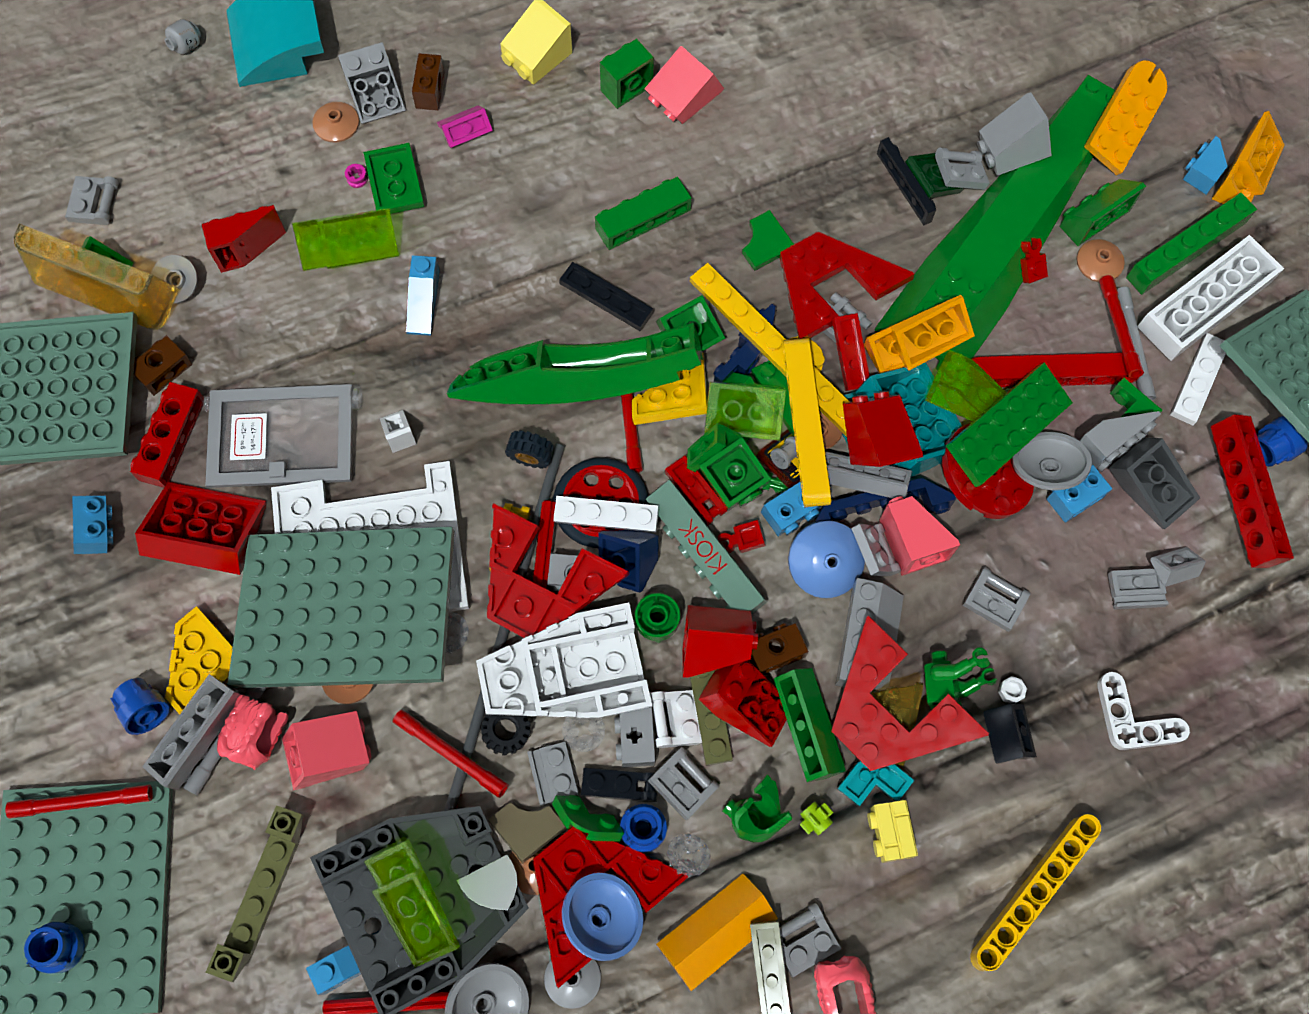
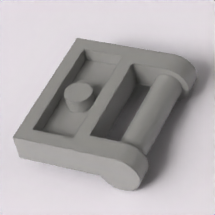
(962, 175)
(85, 198)
(875, 550)
(991, 604)
(678, 789)
(811, 947)

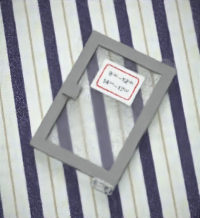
(280, 435)

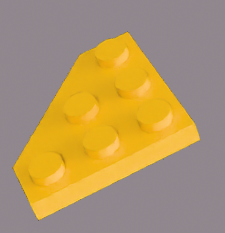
(673, 400)
(196, 654)

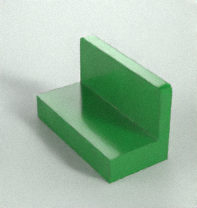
(709, 445)

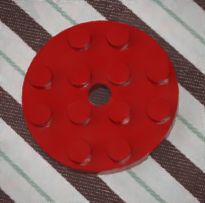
(997, 497)

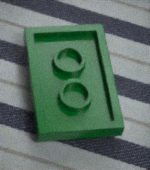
(394, 178)

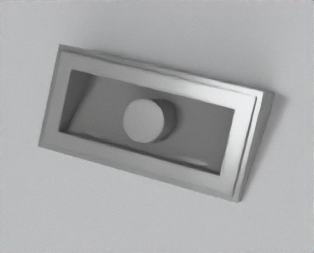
(1177, 566)

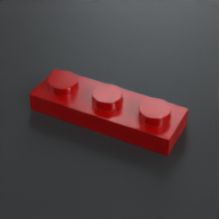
(850, 350)

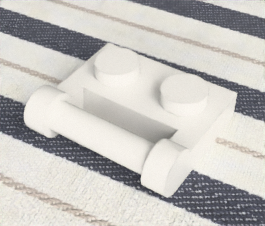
(682, 719)

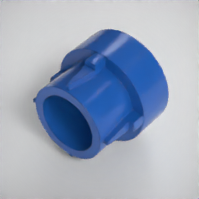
(1280, 442)
(139, 706)
(645, 813)
(39, 945)

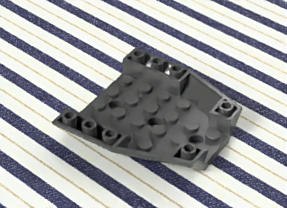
(447, 848)

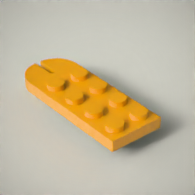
(1127, 116)

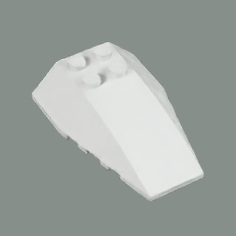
(569, 669)

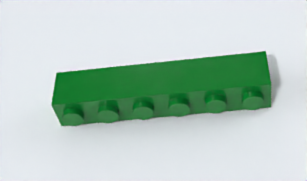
(1191, 243)

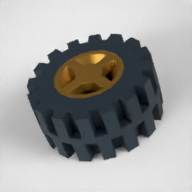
(529, 449)

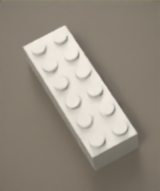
(1210, 297)

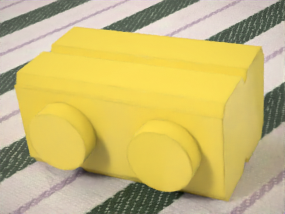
(893, 831)

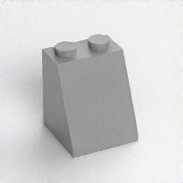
(1016, 136)

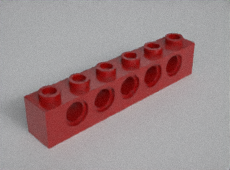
(1251, 492)

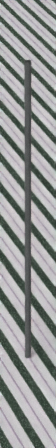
(502, 635)

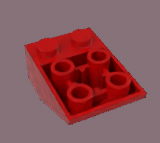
(242, 237)
(746, 701)

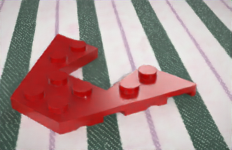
(818, 260)
(525, 605)
(877, 734)
(572, 859)

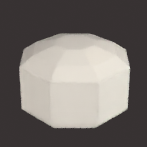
(1012, 690)

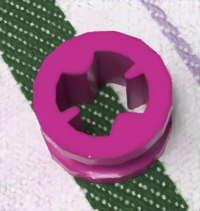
(360, 170)

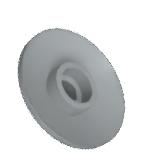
(176, 266)
(577, 994)

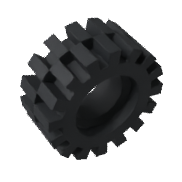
(505, 745)

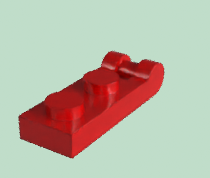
(695, 490)

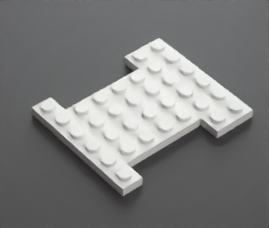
(305, 510)

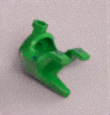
(758, 819)

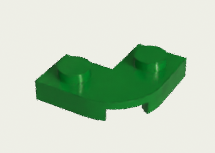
(597, 826)

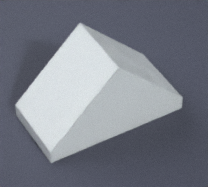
(397, 431)

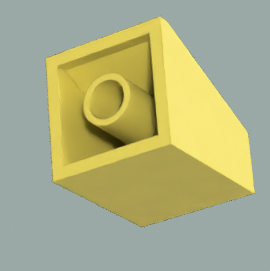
(537, 42)

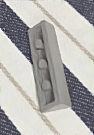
(882, 481)

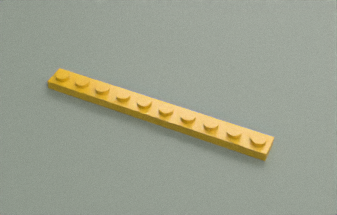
(763, 336)

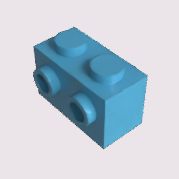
(1077, 499)
(787, 511)
(90, 524)

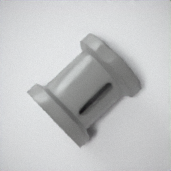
(785, 454)

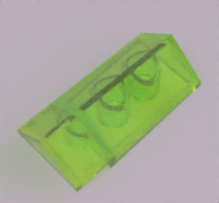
(345, 239)
(411, 903)

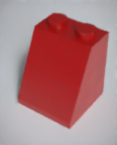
(879, 431)
(716, 639)

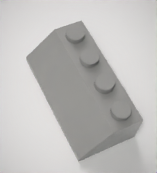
(879, 603)
(191, 733)

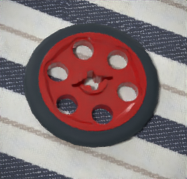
(604, 469)

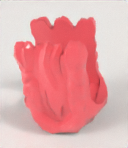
(250, 732)
(830, 974)

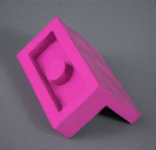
(465, 126)

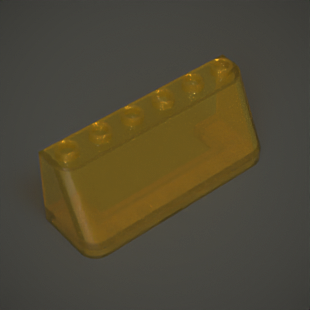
(94, 278)

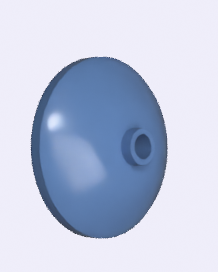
(810, 557)
(617, 915)

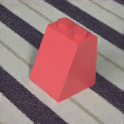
(683, 86)
(915, 535)
(325, 749)

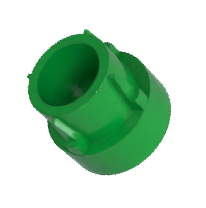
(657, 603)

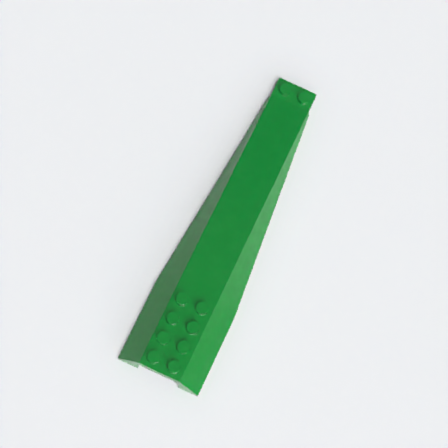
(984, 247)

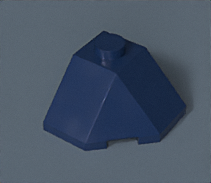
(631, 551)

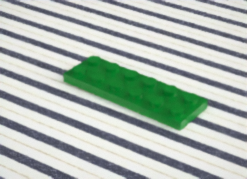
(1009, 424)

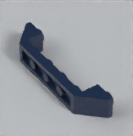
(933, 497)

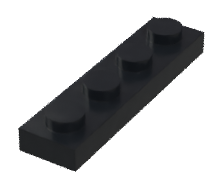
(906, 181)
(606, 296)

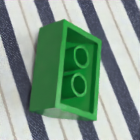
(1101, 209)

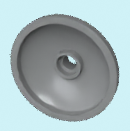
(1053, 461)
(496, 983)

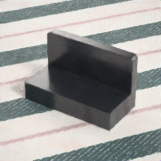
(1009, 733)

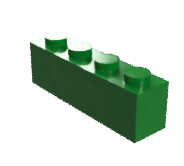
(642, 213)
(809, 724)

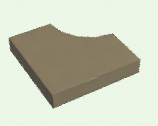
(525, 830)

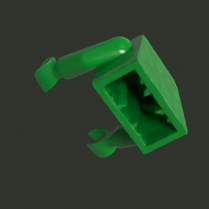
(943, 676)

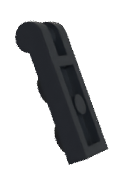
(617, 785)

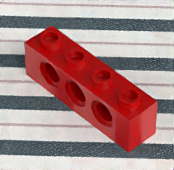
(171, 447)

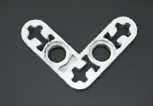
(1126, 724)

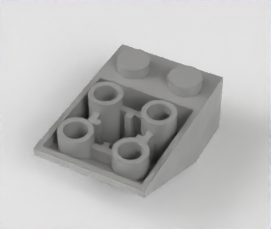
(371, 83)
(1116, 436)

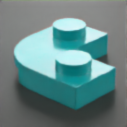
(861, 782)

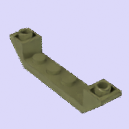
(260, 896)

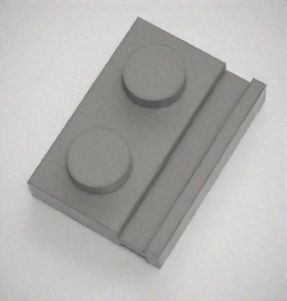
(1137, 589)
(552, 772)

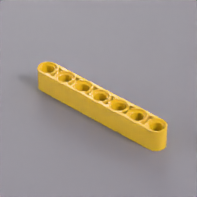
(806, 423)
(1023, 897)

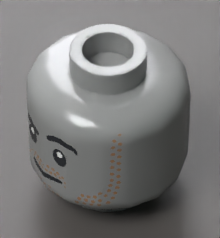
(182, 36)

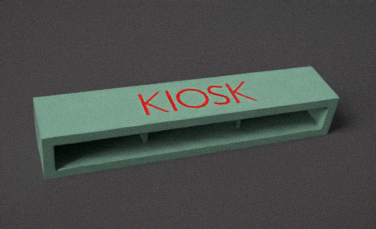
(705, 549)

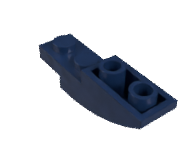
(745, 355)

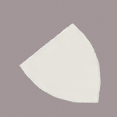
(492, 885)

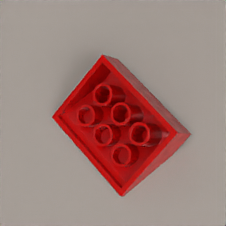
(200, 527)

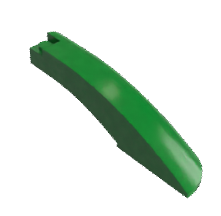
(579, 372)

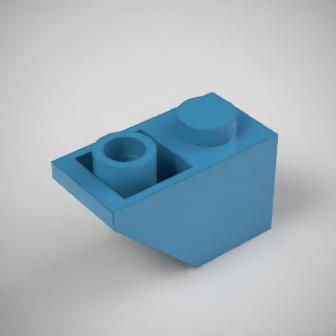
(1208, 167)

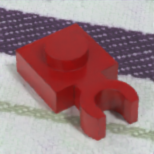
(1034, 265)
(746, 537)

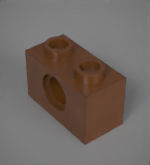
(428, 81)
(173, 364)
(792, 648)

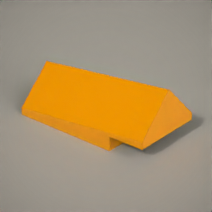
(1253, 163)
(920, 336)
(715, 931)

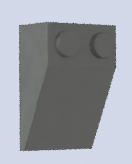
(1155, 481)

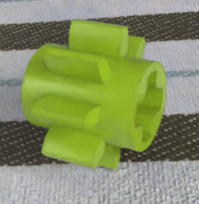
(816, 818)

